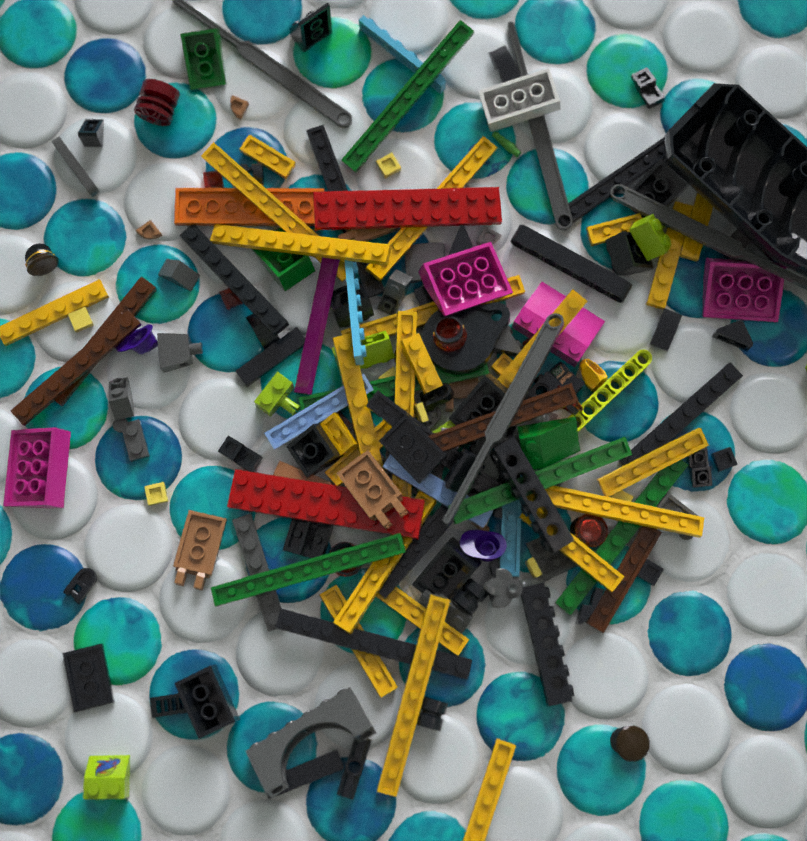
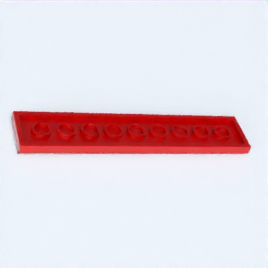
(407, 208)
(317, 504)

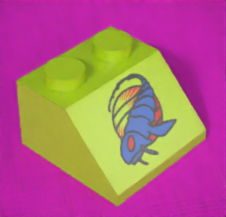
(107, 777)

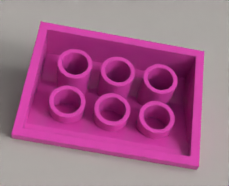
(465, 279)
(741, 291)
(575, 337)
(37, 468)

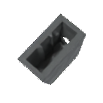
(176, 351)

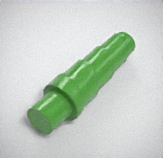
(508, 145)

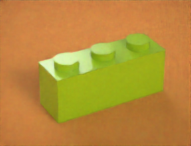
(377, 349)

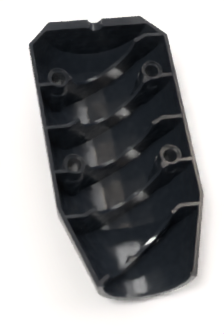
(746, 170)

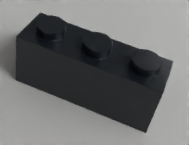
(207, 701)

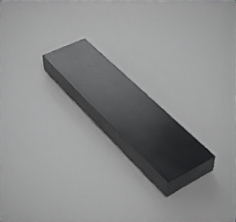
(271, 357)
(312, 770)

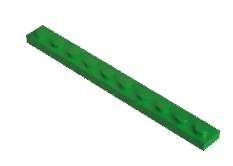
(408, 96)
(387, 385)
(548, 477)
(620, 536)
(308, 569)

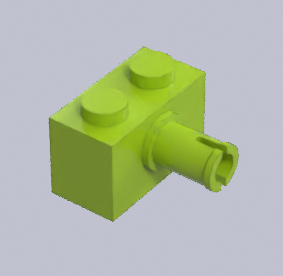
(650, 237)
(276, 395)

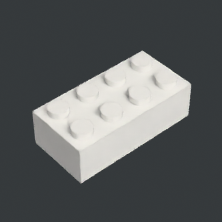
(520, 99)

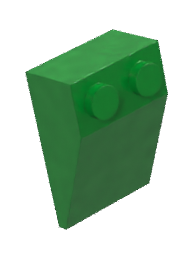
(204, 58)
(285, 268)
(549, 441)

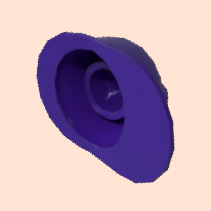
(139, 341)
(483, 544)

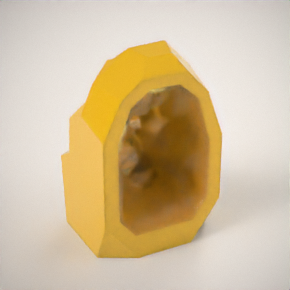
(592, 374)

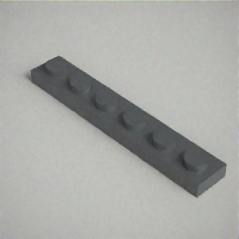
(257, 564)

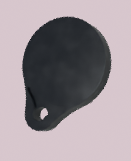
(480, 341)

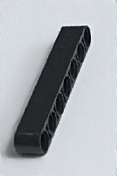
(571, 263)

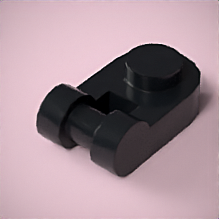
(441, 396)
(86, 579)

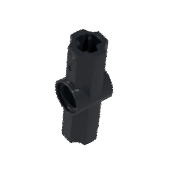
(351, 780)

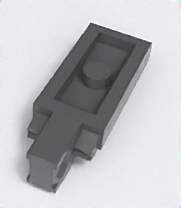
(455, 616)

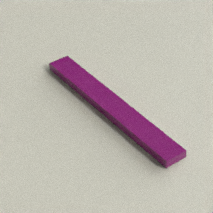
(316, 326)

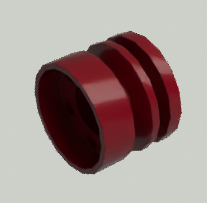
(157, 102)

